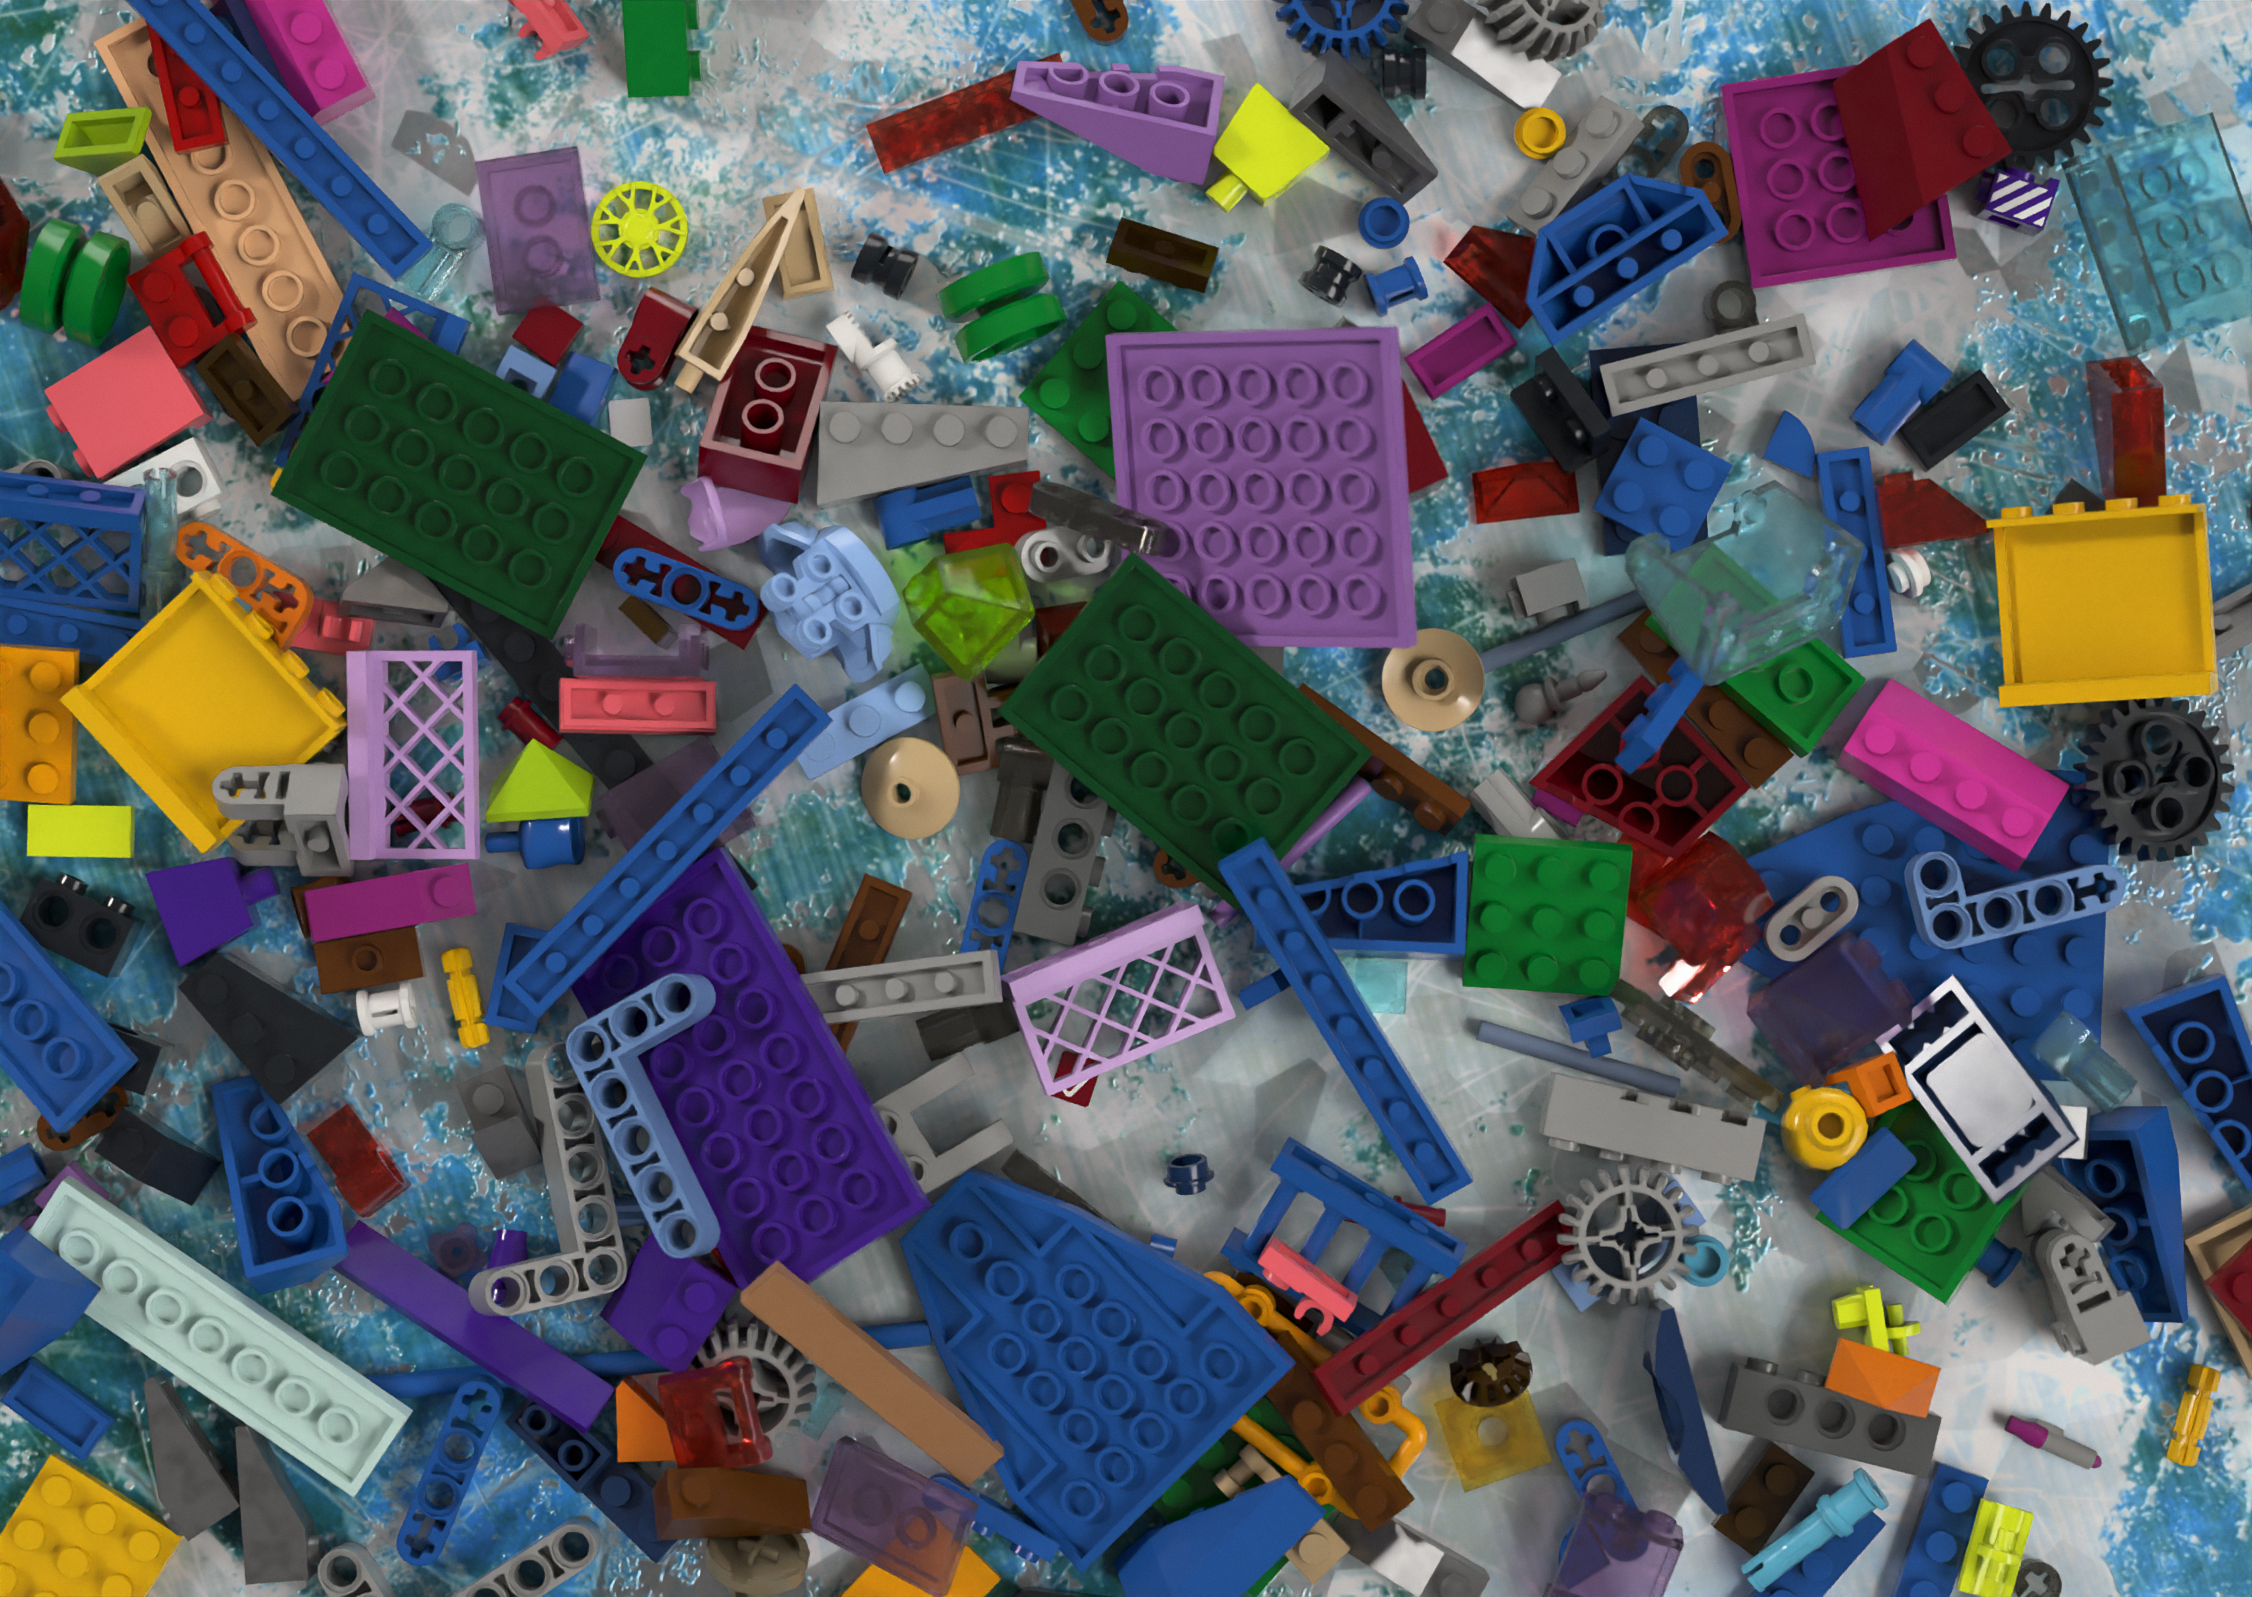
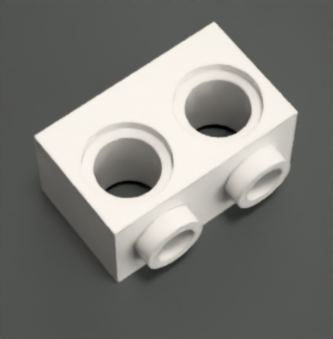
(183, 458)

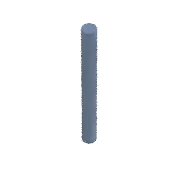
(1562, 631)
(1578, 1059)

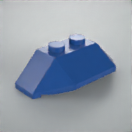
(1614, 249)

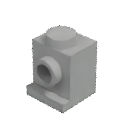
(1547, 592)

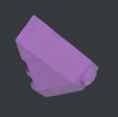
(1149, 119)

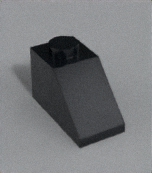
(157, 1155)

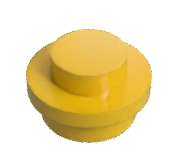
(1539, 133)

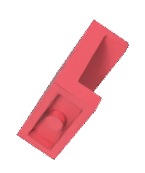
(125, 404)

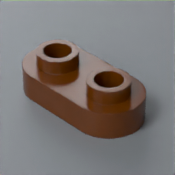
(1719, 188)

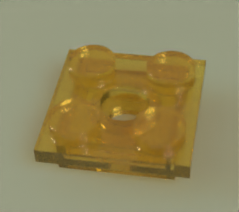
(1485, 1464)

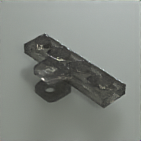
(1685, 1042)

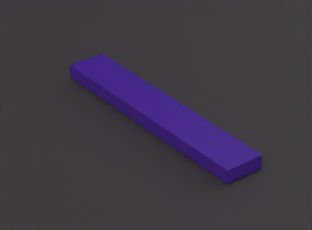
(489, 1341)

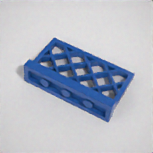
(447, 333)
(82, 507)

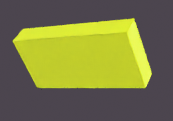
(81, 831)

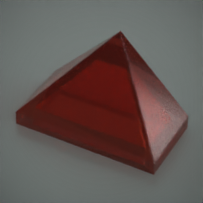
(1496, 268)
(1523, 492)

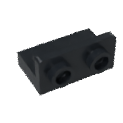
(1562, 413)

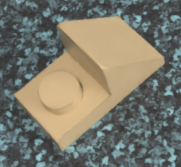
(146, 207)

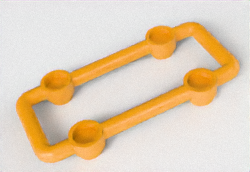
(1378, 1409)

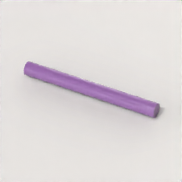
(1334, 812)

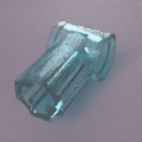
(438, 268)
(2073, 1054)

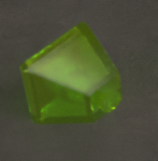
(970, 605)

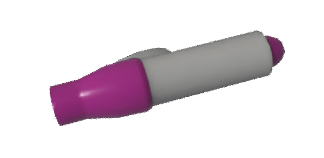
(2051, 1439)

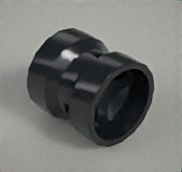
(884, 265)

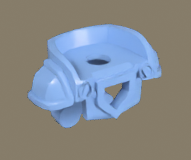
(829, 595)

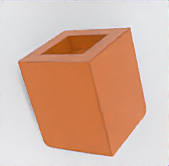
(1874, 1083)

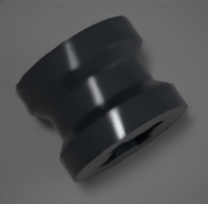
(1404, 73)
(1330, 276)

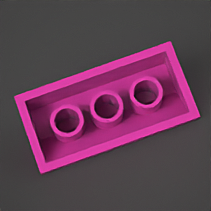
(312, 56)
(1952, 774)

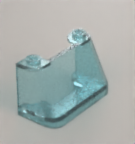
(1750, 589)

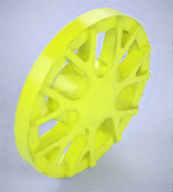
(639, 229)

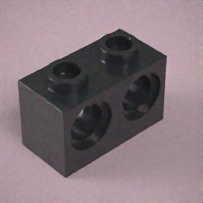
(76, 936)

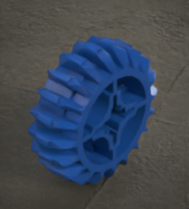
(1342, 36)

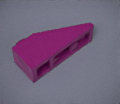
(390, 902)

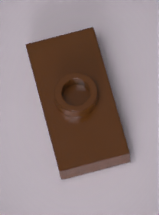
(369, 960)

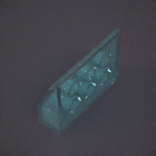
(2166, 232)

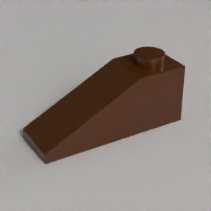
(728, 1504)

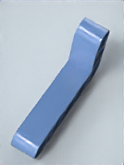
(643, 1108)

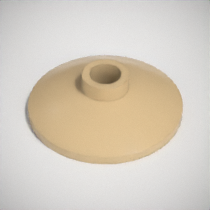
(1419, 703)
(928, 776)

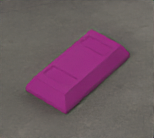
(1460, 351)

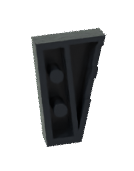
(268, 1026)

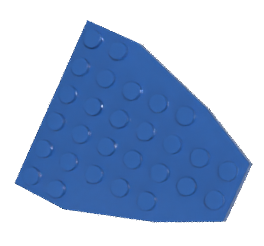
(2016, 977)
(1081, 1354)

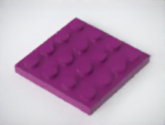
(1801, 191)

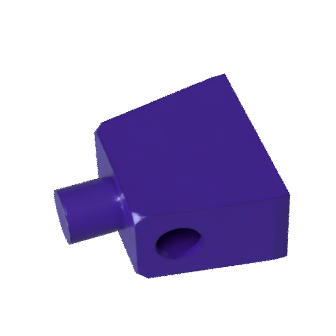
(209, 904)

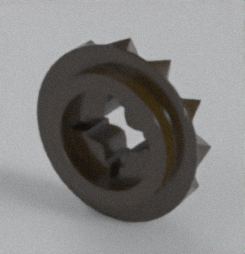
(1478, 1388)

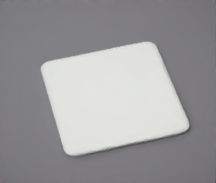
(631, 421)

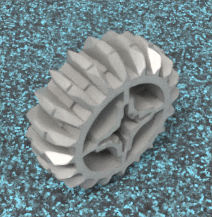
(1530, 26)
(1629, 1259)
(791, 1390)

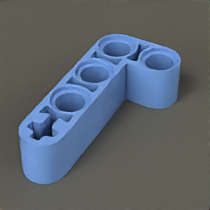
(2017, 898)

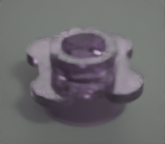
(463, 1237)

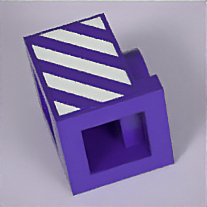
(2015, 200)

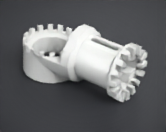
(880, 361)

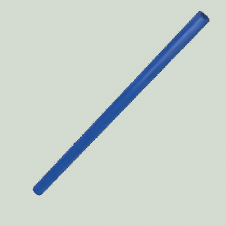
(612, 1363)

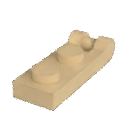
(1317, 1548)

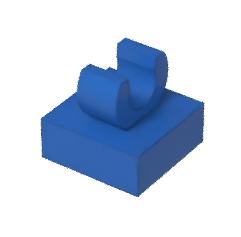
(452, 670)
(1591, 1021)

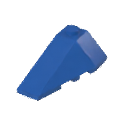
(2137, 1184)
(280, 1201)
(37, 1297)
(1219, 1547)

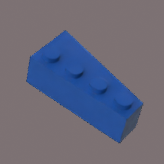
(1393, 911)
(2208, 1059)

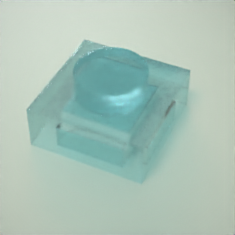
(1382, 985)

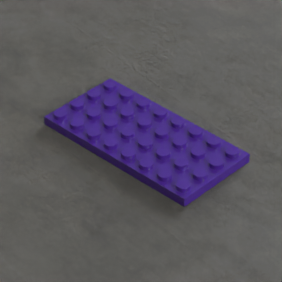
(758, 1084)

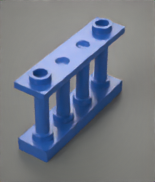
(1345, 1199)

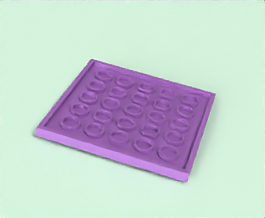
(1274, 477)

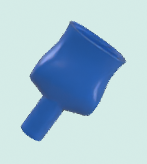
(542, 842)

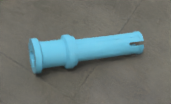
(1833, 1517)

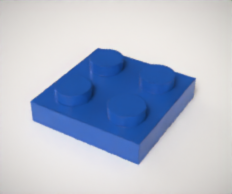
(1661, 485)

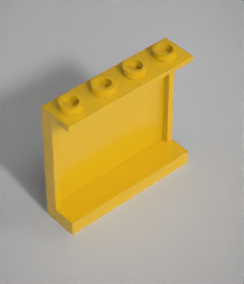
(2105, 602)
(204, 696)

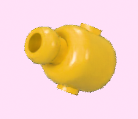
(1823, 1128)

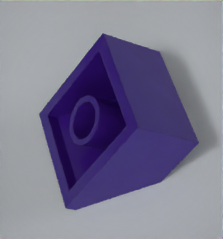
(669, 1304)

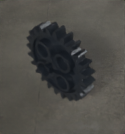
(2024, 40)
(2154, 778)

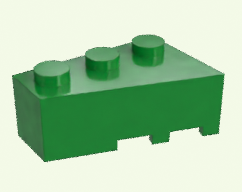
(661, 47)

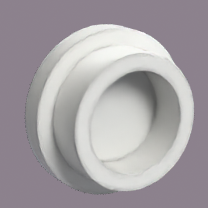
(1907, 572)

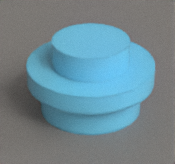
(1709, 1264)

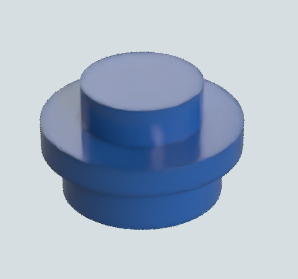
(1383, 223)

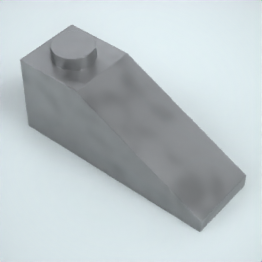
(1460, 39)
(1360, 126)
(188, 1469)
(274, 1520)
(1412, 1559)

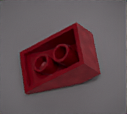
(767, 415)

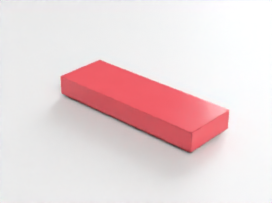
(637, 706)

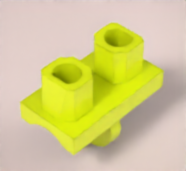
(1866, 1310)
(1995, 1550)

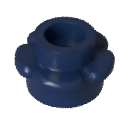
(1188, 1173)

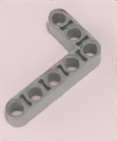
(567, 1200)
(503, 1578)

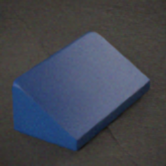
(584, 388)
(1863, 1178)

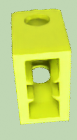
(1262, 152)

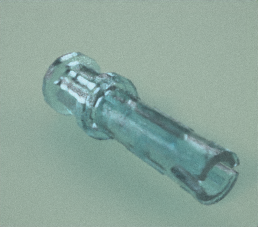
(162, 569)

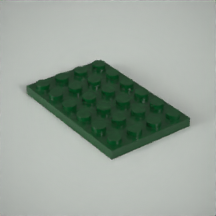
(459, 474)
(1182, 726)

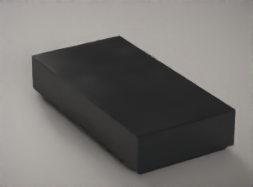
(1952, 420)

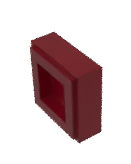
(548, 333)

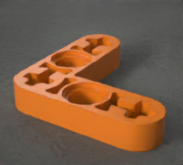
(284, 623)

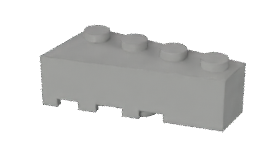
(897, 446)
(1651, 1127)

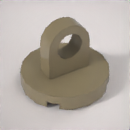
(758, 1563)

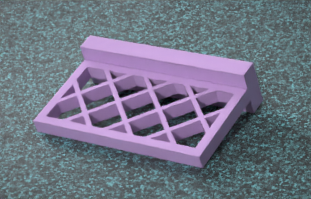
(369, 754)
(1099, 956)

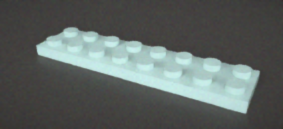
(222, 1340)

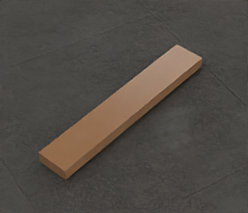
(871, 1373)

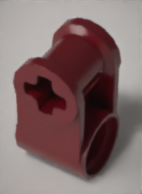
(657, 331)

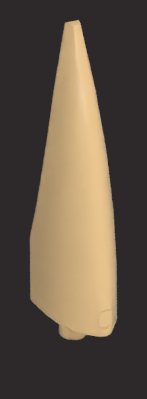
(733, 305)

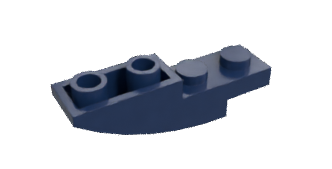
(592, 1468)

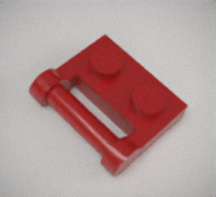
(178, 309)

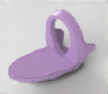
(728, 515)

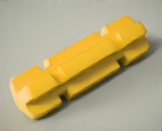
(465, 997)
(2193, 1415)

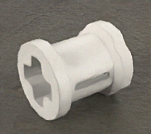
(386, 1009)

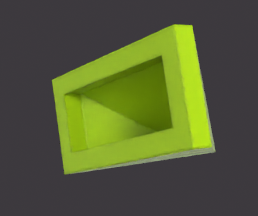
(102, 138)
(540, 787)

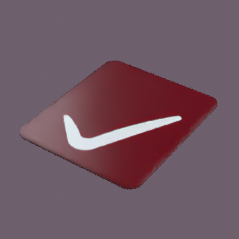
(1079, 1093)

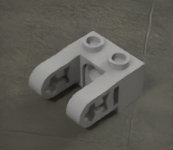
(301, 805)
(927, 1166)
(2090, 1313)

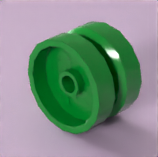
(75, 282)
(1001, 307)

